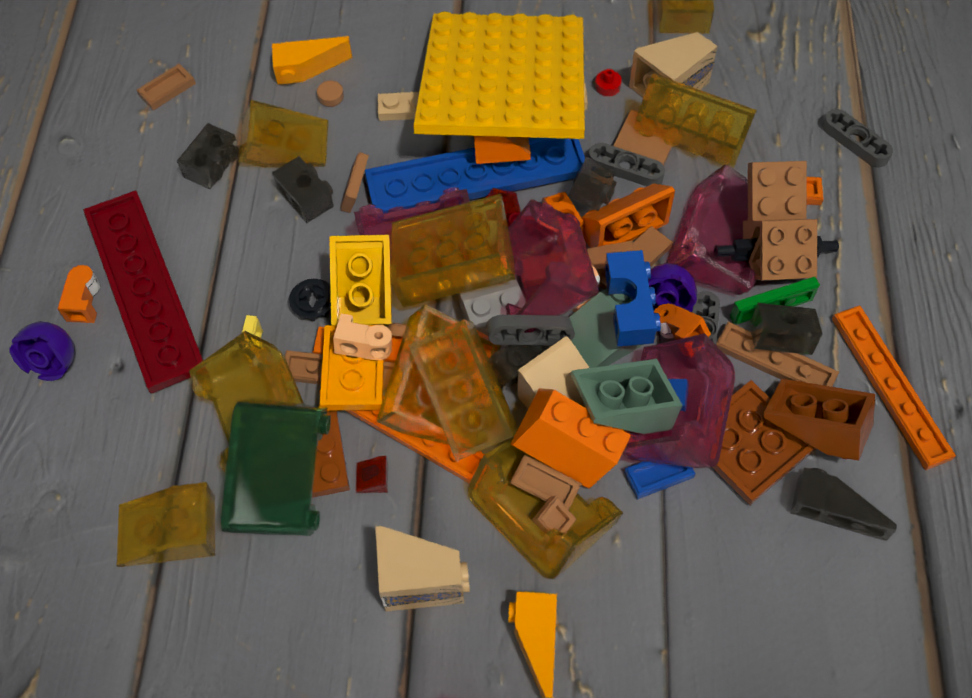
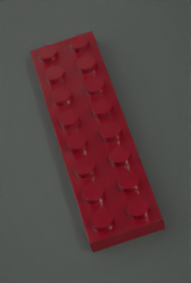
(143, 291)

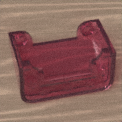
(711, 219)
(701, 428)

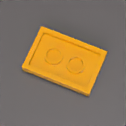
(349, 380)

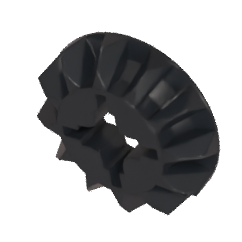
(301, 295)

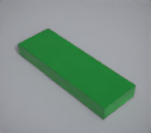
(788, 295)

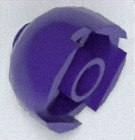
(673, 286)
(43, 349)

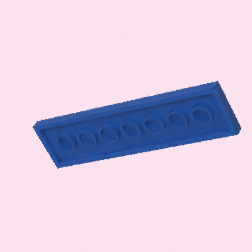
(427, 177)

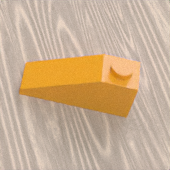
(307, 58)
(535, 632)

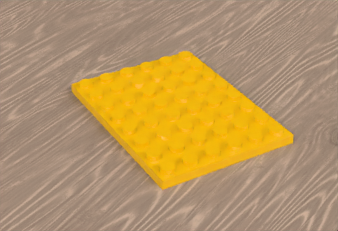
(503, 76)

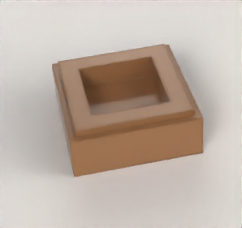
(554, 515)

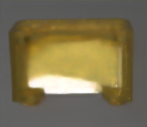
(243, 371)
(513, 510)

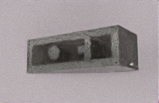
(836, 504)

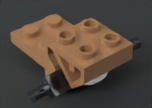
(777, 234)

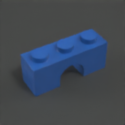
(629, 275)

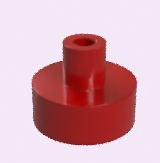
(608, 83)

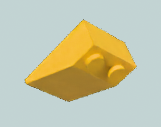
(361, 279)

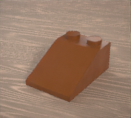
(824, 416)

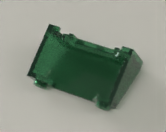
(272, 468)

